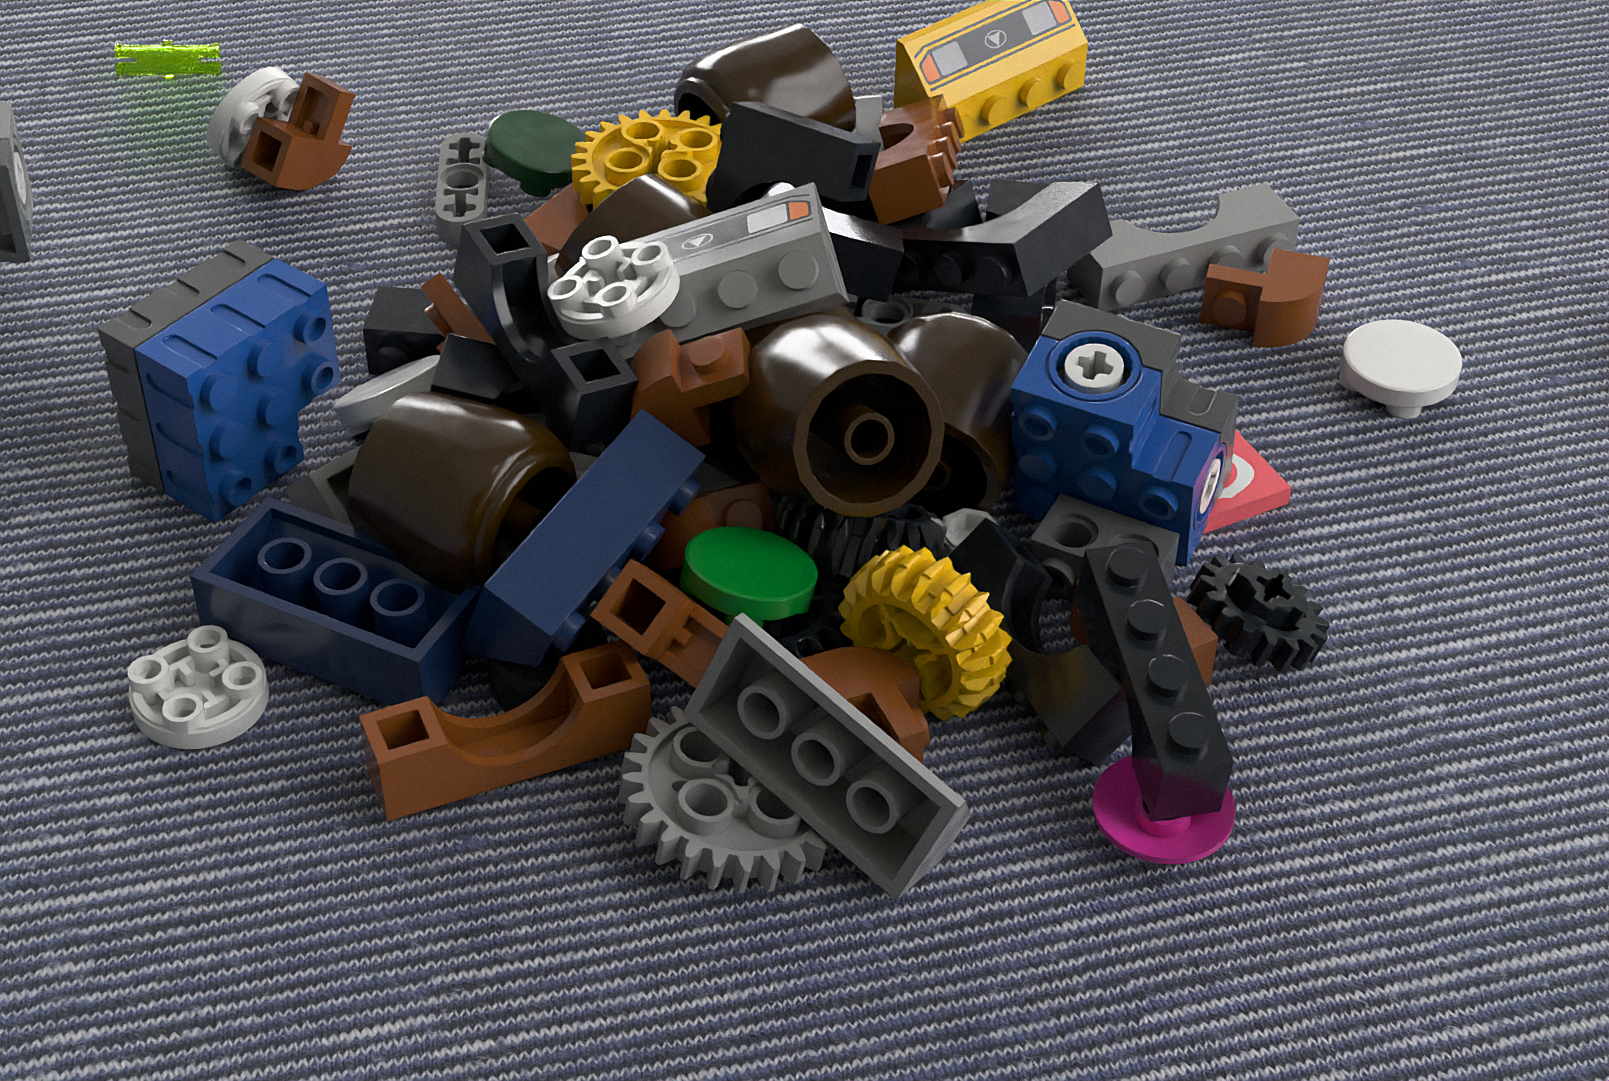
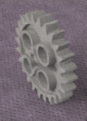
(711, 810)

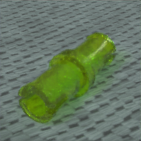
(168, 59)

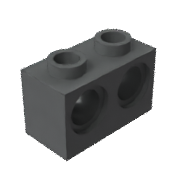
(1077, 526)

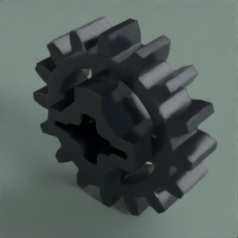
(1258, 612)

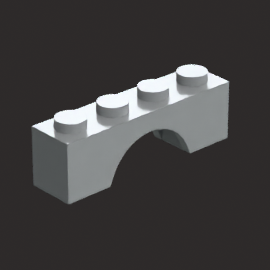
(1149, 264)

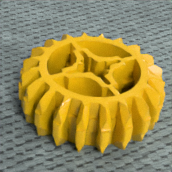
(932, 622)

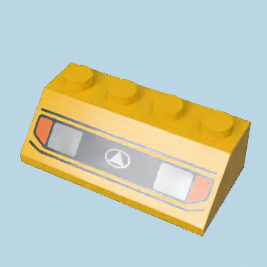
(993, 61)

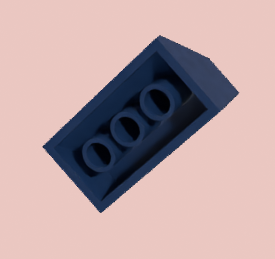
(584, 543)
(334, 605)

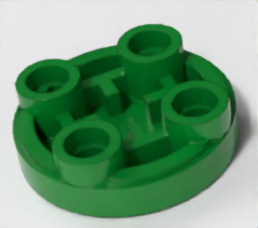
(748, 573)

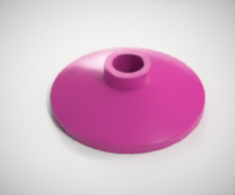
(1127, 824)

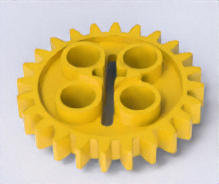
(642, 147)

